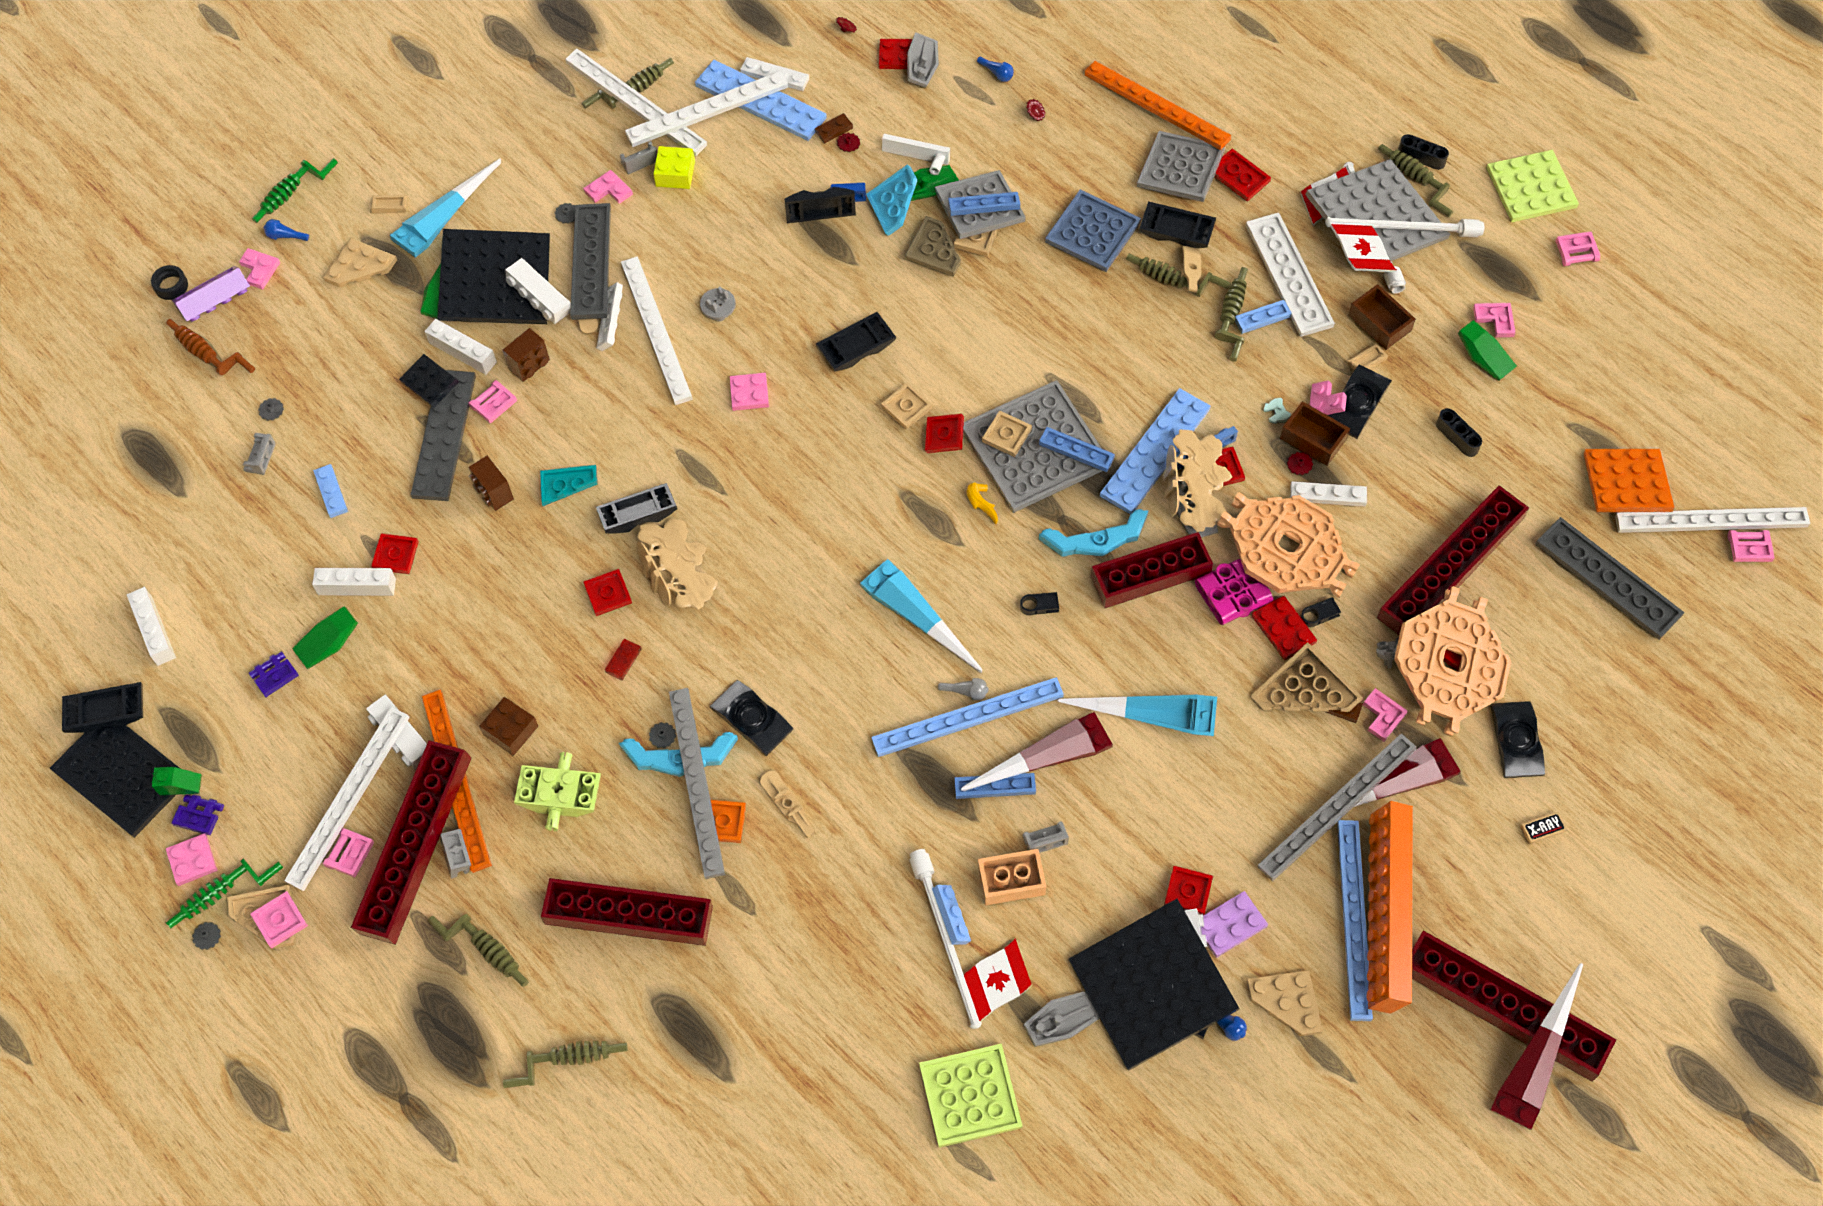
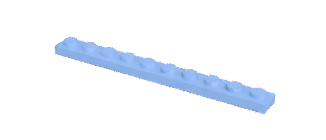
(967, 717)
(1354, 919)

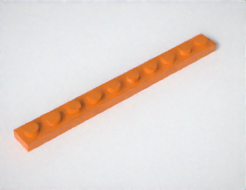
(1158, 105)
(463, 805)

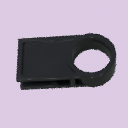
(1045, 603)
(1324, 610)

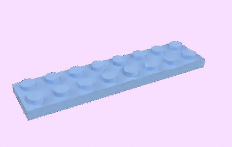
(775, 108)
(1149, 456)

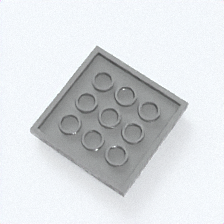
(1180, 166)
(978, 223)

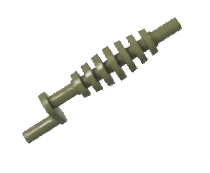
(637, 82)
(1415, 169)
(1169, 275)
(1231, 307)
(489, 948)
(562, 1055)

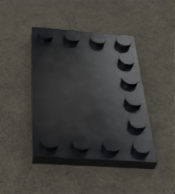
(115, 774)

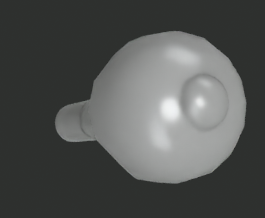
(975, 688)

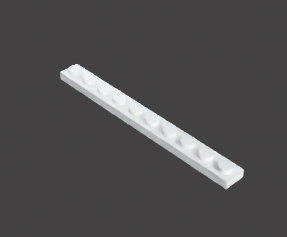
(630, 98)
(706, 109)
(656, 331)
(1712, 520)
(347, 799)

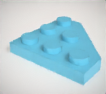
(892, 199)

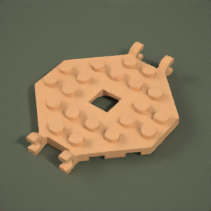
(1314, 561)
(1481, 669)

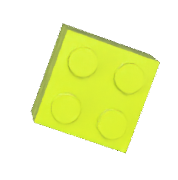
(674, 167)

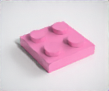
(749, 391)
(191, 859)
(279, 919)

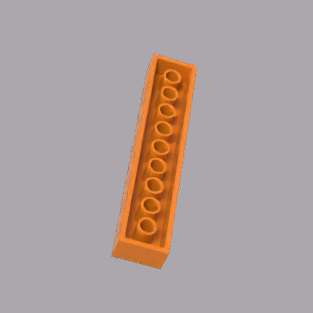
(1390, 908)

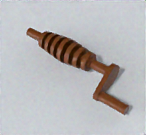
(199, 347)

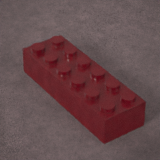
(1151, 570)

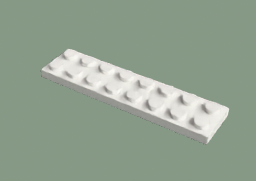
(1290, 274)

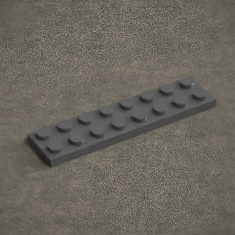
(590, 261)
(443, 441)
(1610, 578)

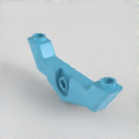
(1098, 542)
(670, 760)

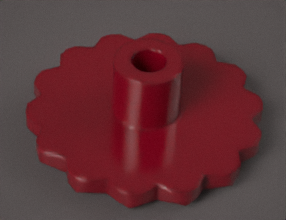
(845, 24)
(1035, 109)
(848, 142)
(1300, 463)

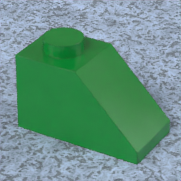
(176, 781)

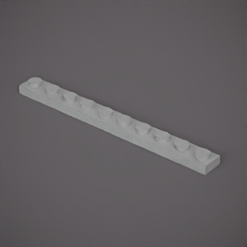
(696, 784)
(1336, 807)

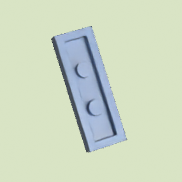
(1263, 316)
(330, 491)
(951, 914)

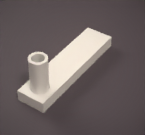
(916, 149)

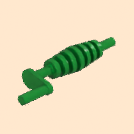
(284, 189)
(227, 880)

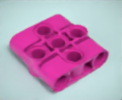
(1229, 606)

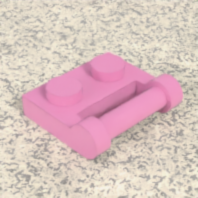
(1577, 243)
(496, 404)
(1751, 550)
(353, 855)

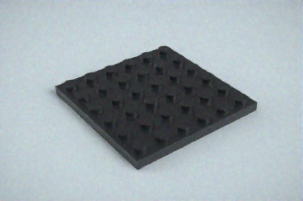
(475, 275)
(1153, 984)

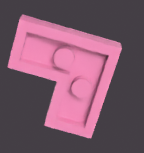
(608, 184)
(262, 267)
(1497, 313)
(1325, 402)
(1388, 714)

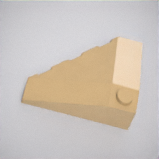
(1307, 684)

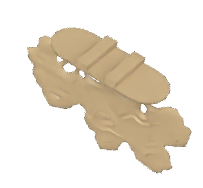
(1201, 476)
(679, 559)

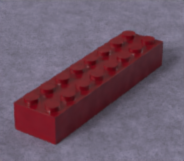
(627, 911)

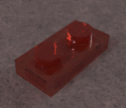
(623, 659)

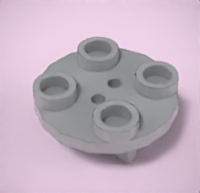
(711, 303)
(1386, 651)

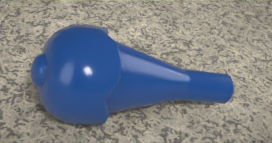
(1002, 71)
(274, 229)
(1234, 1027)

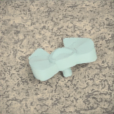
(1280, 412)

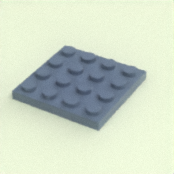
(1093, 230)

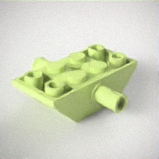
(575, 789)

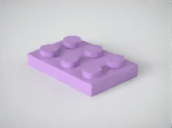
(1232, 924)

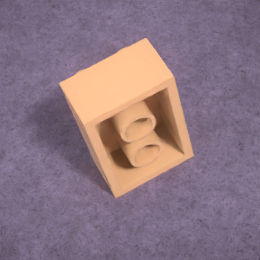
(1011, 877)

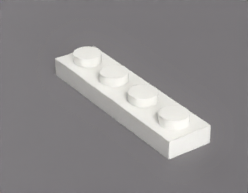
(761, 69)
(609, 324)
(1330, 493)

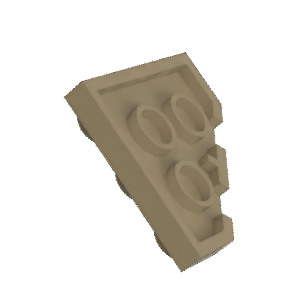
(934, 248)

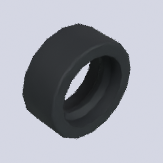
(166, 272)

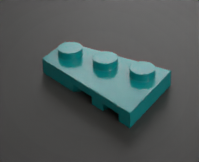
(565, 482)

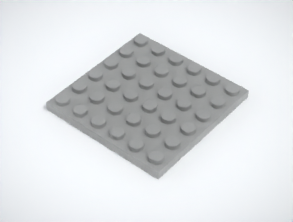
(1379, 194)
(1035, 469)

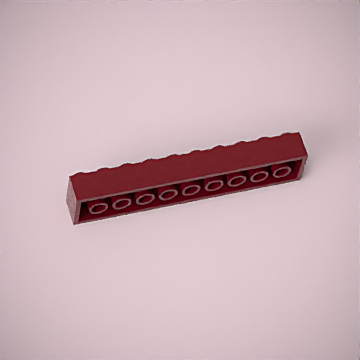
(1455, 558)
(411, 842)
(1505, 1003)

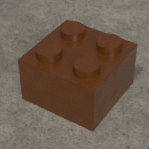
(526, 354)
(490, 483)
(508, 726)

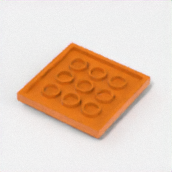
(1628, 480)

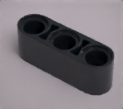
(1424, 151)
(1464, 438)

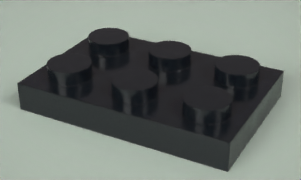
(429, 380)

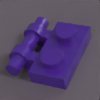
(276, 677)
(194, 819)

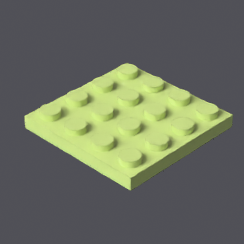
(1532, 186)
(970, 1095)

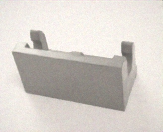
(640, 159)
(260, 454)
(1046, 838)
(455, 852)

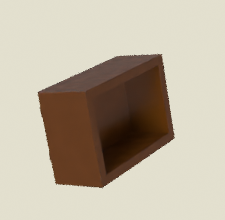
(1381, 317)
(1314, 433)

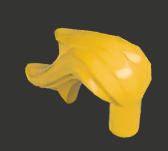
(977, 501)

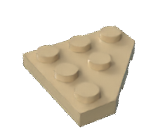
(358, 263)
(242, 905)
(1289, 1000)

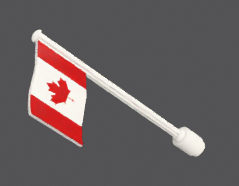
(1365, 248)
(1394, 280)
(990, 981)

